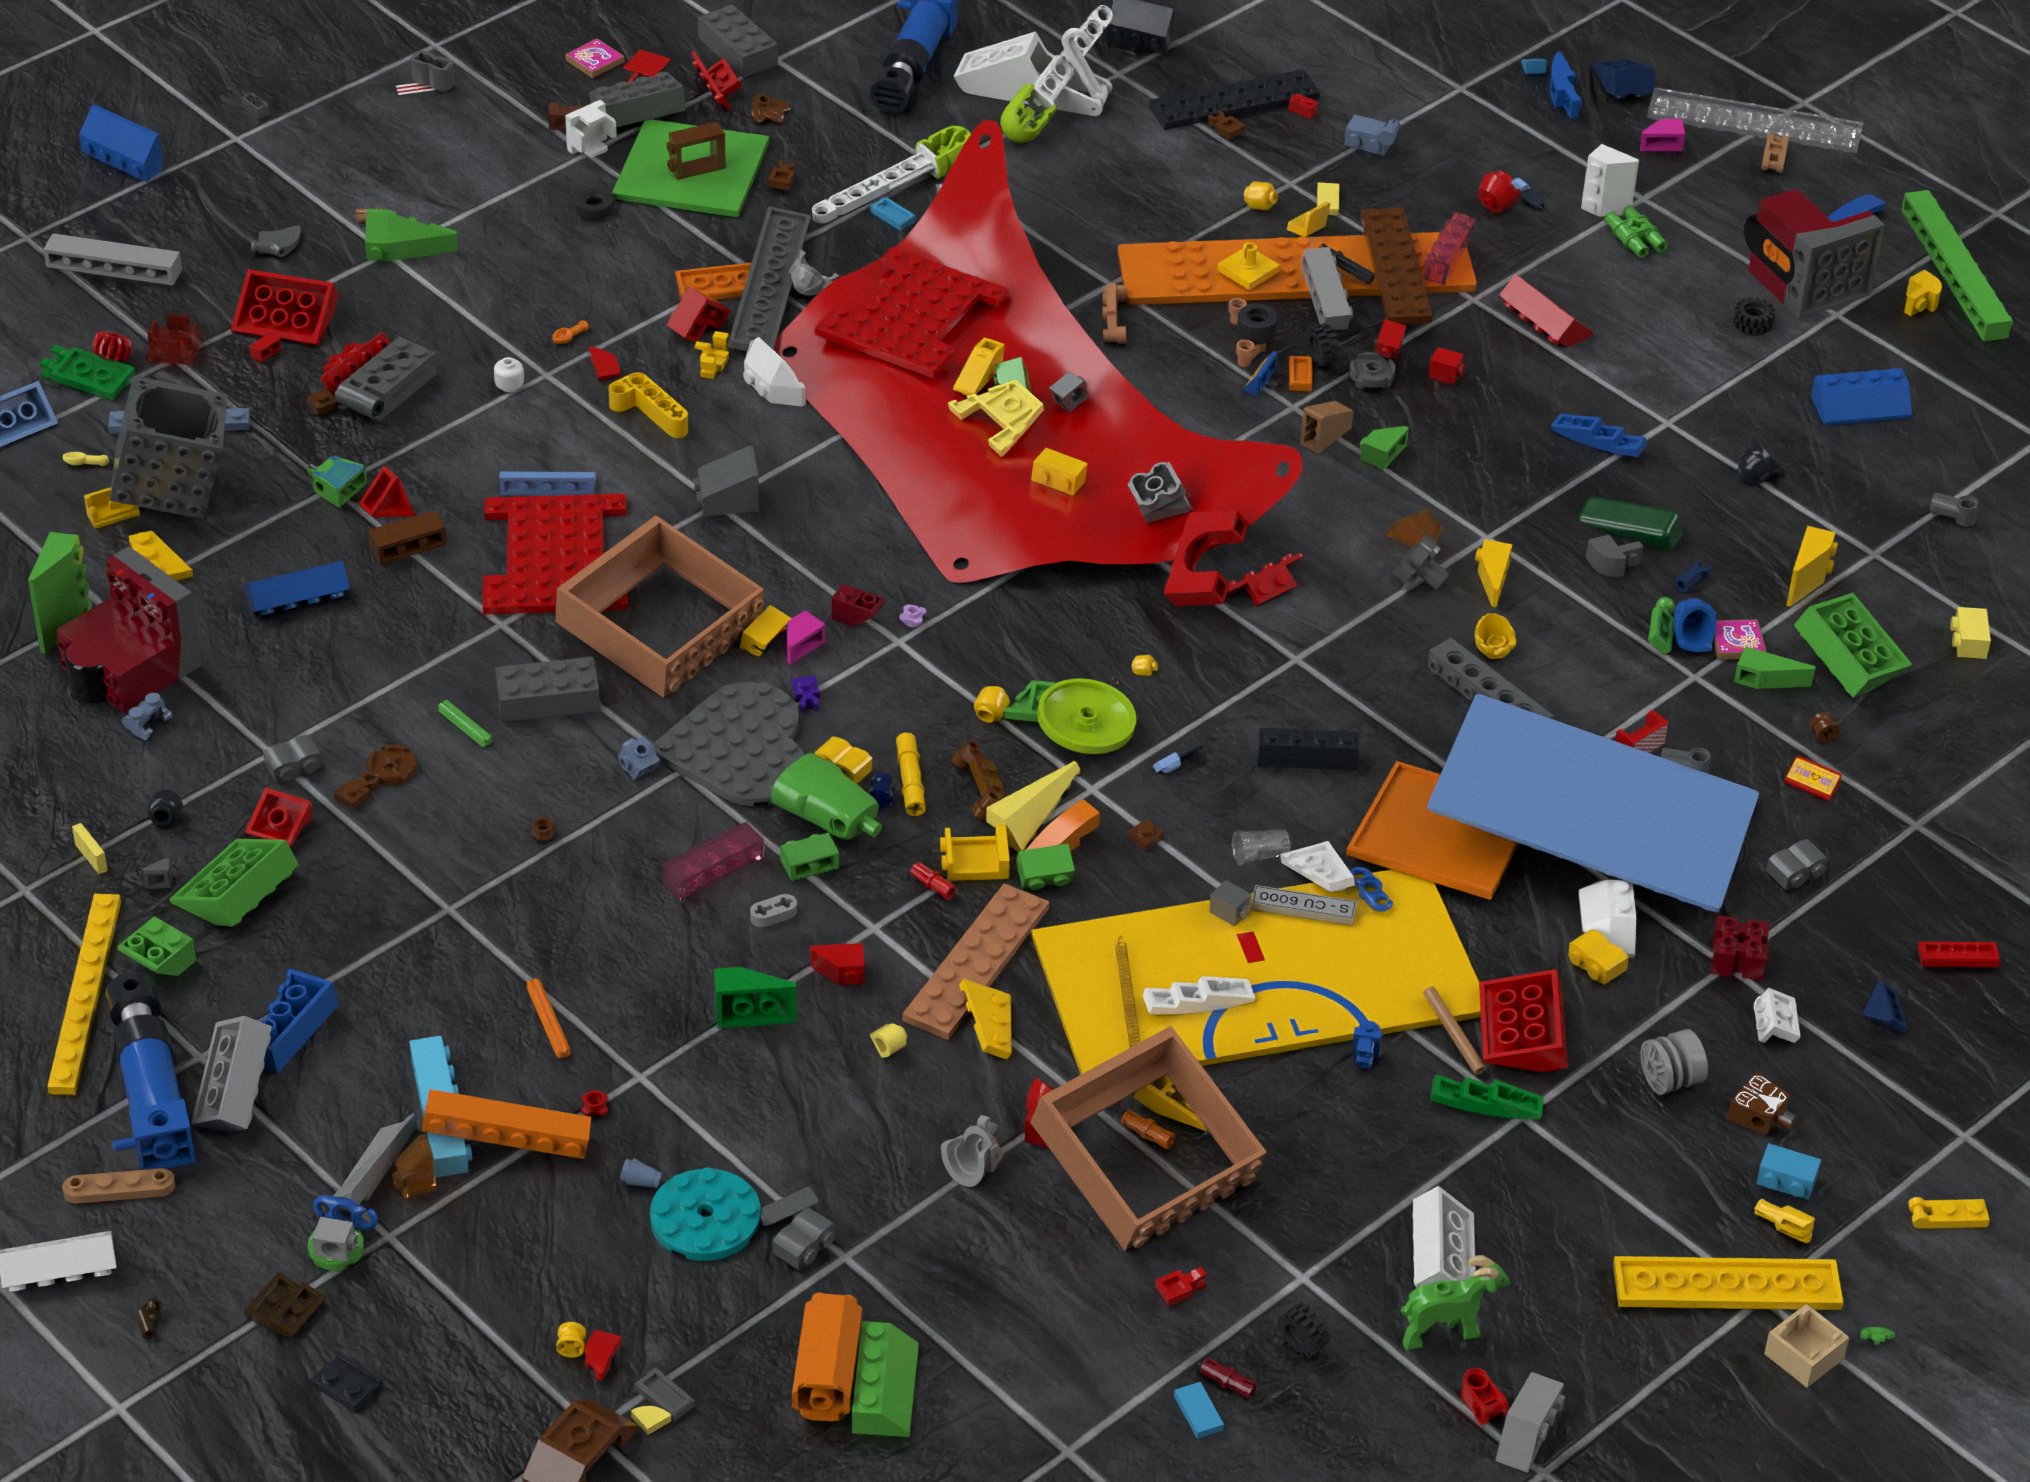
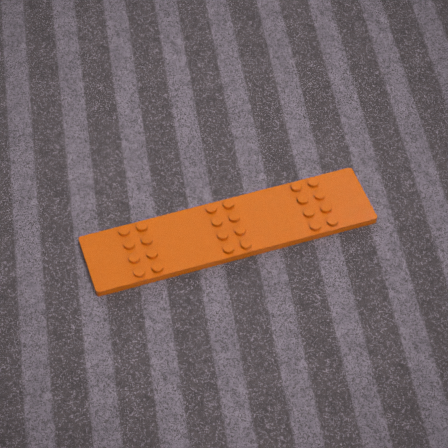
(1190, 275)

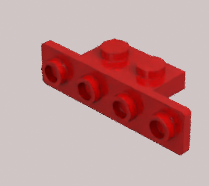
(720, 78)
(350, 360)
(1268, 583)

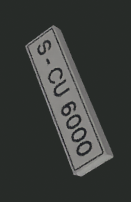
(1303, 905)

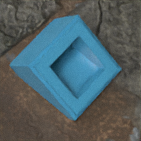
(1534, 66)

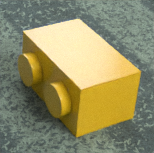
(1059, 471)

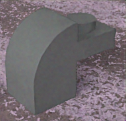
(1613, 559)

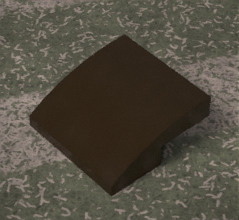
(284, 1305)

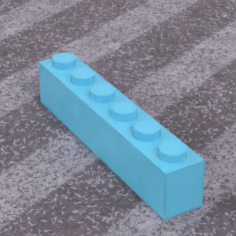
(433, 1072)

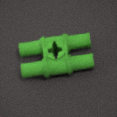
(1636, 231)

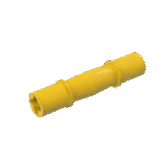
(910, 774)

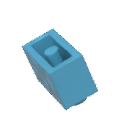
(1788, 1171)

